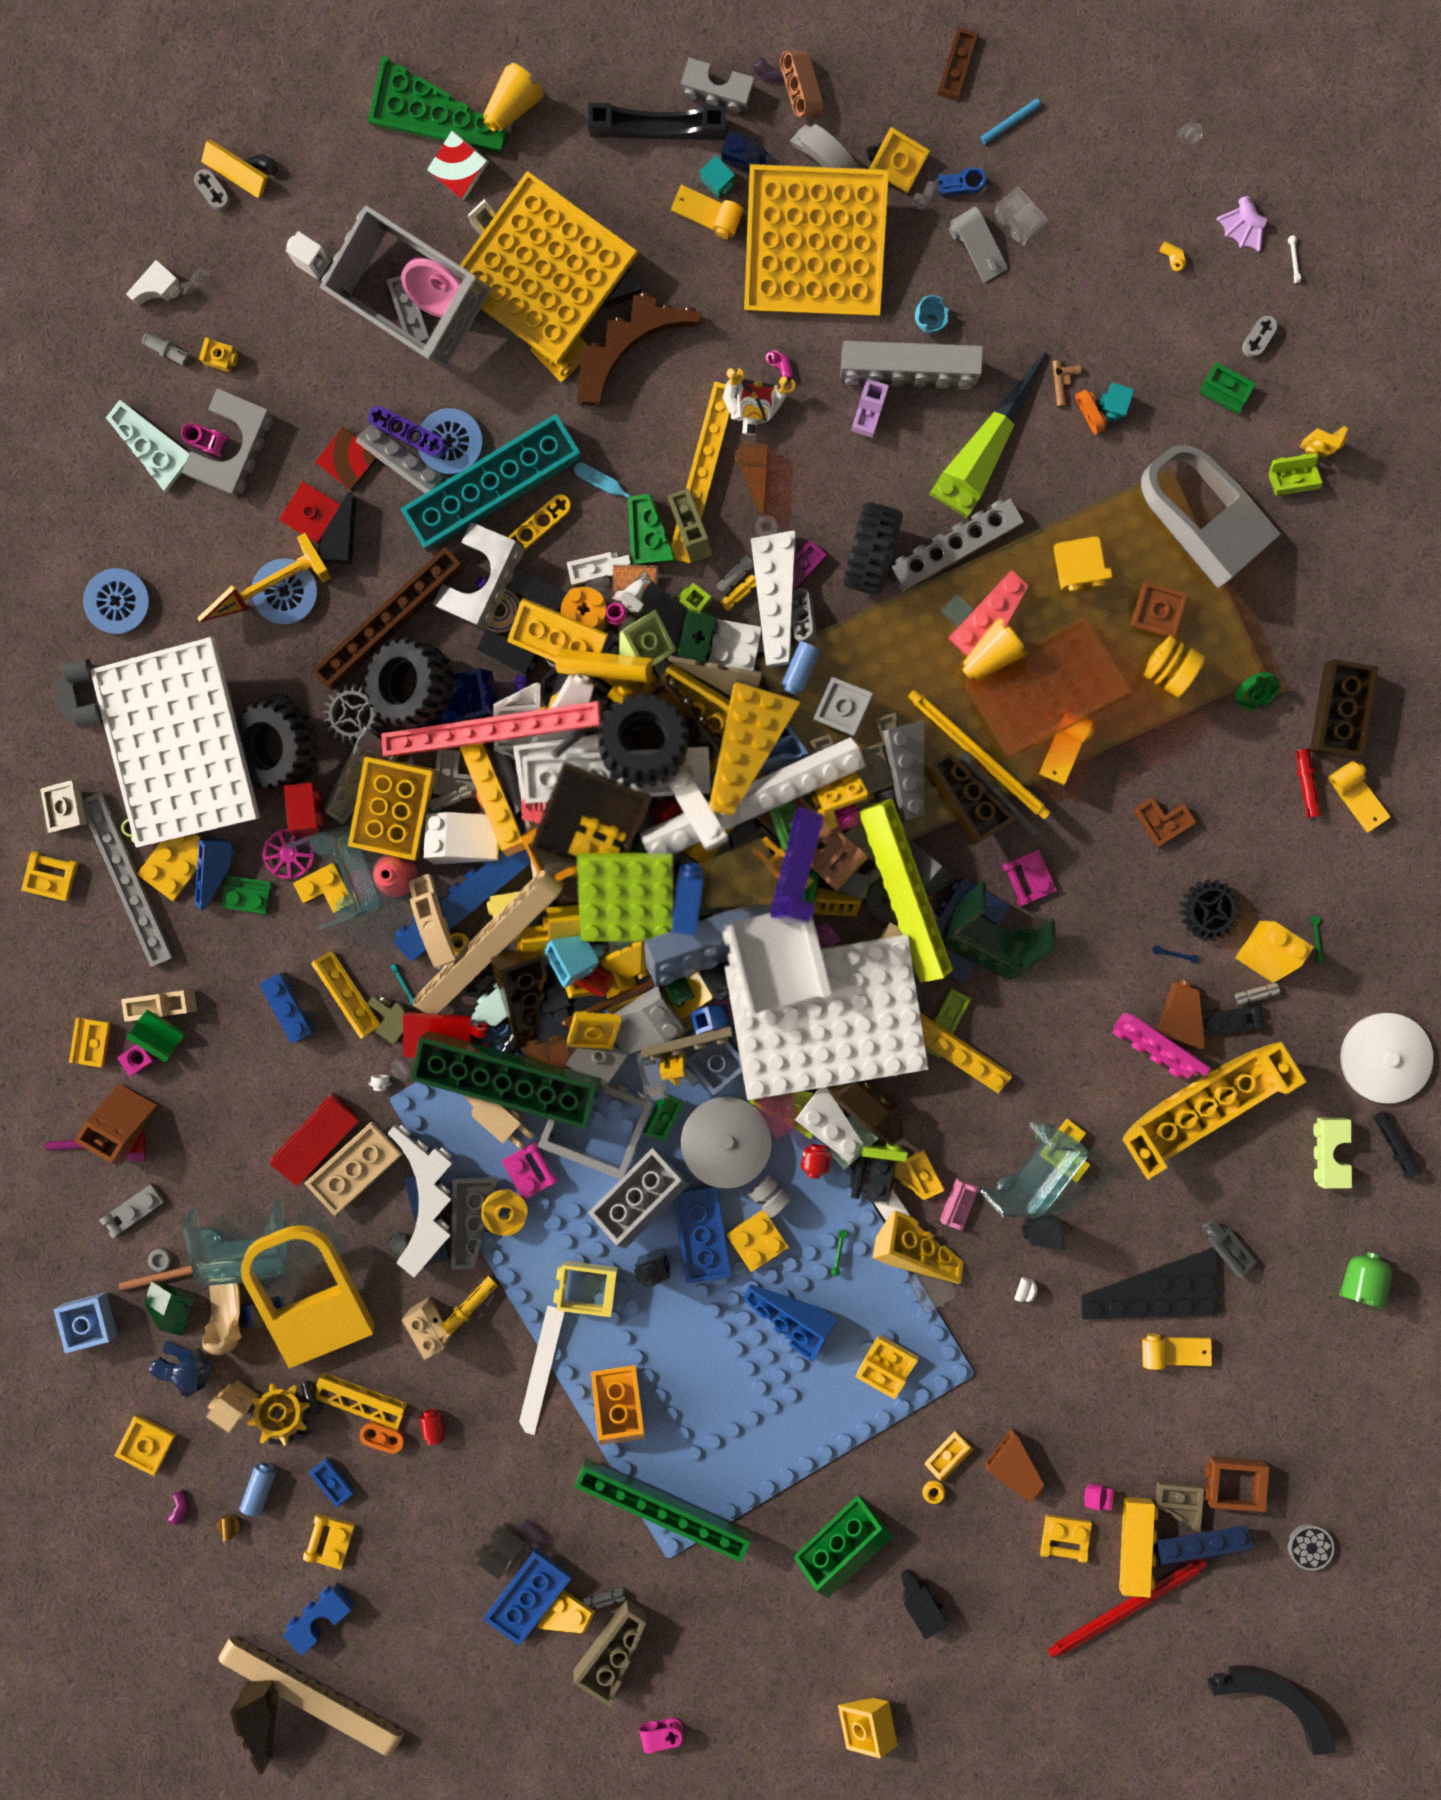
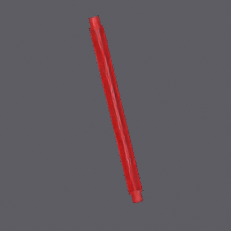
(1125, 1609)

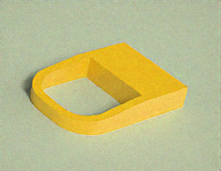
(316, 1322)

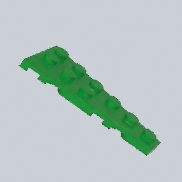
(422, 109)

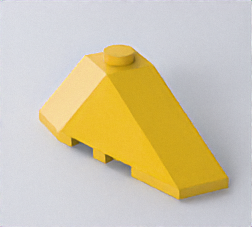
(910, 1248)

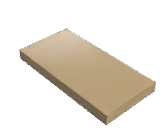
(353, 1168)

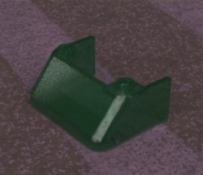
(990, 944)

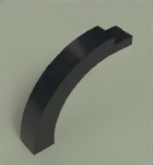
(1268, 1683)

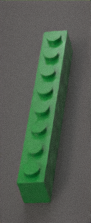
(663, 1510)

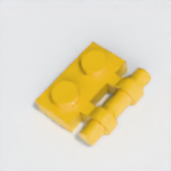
(587, 843)

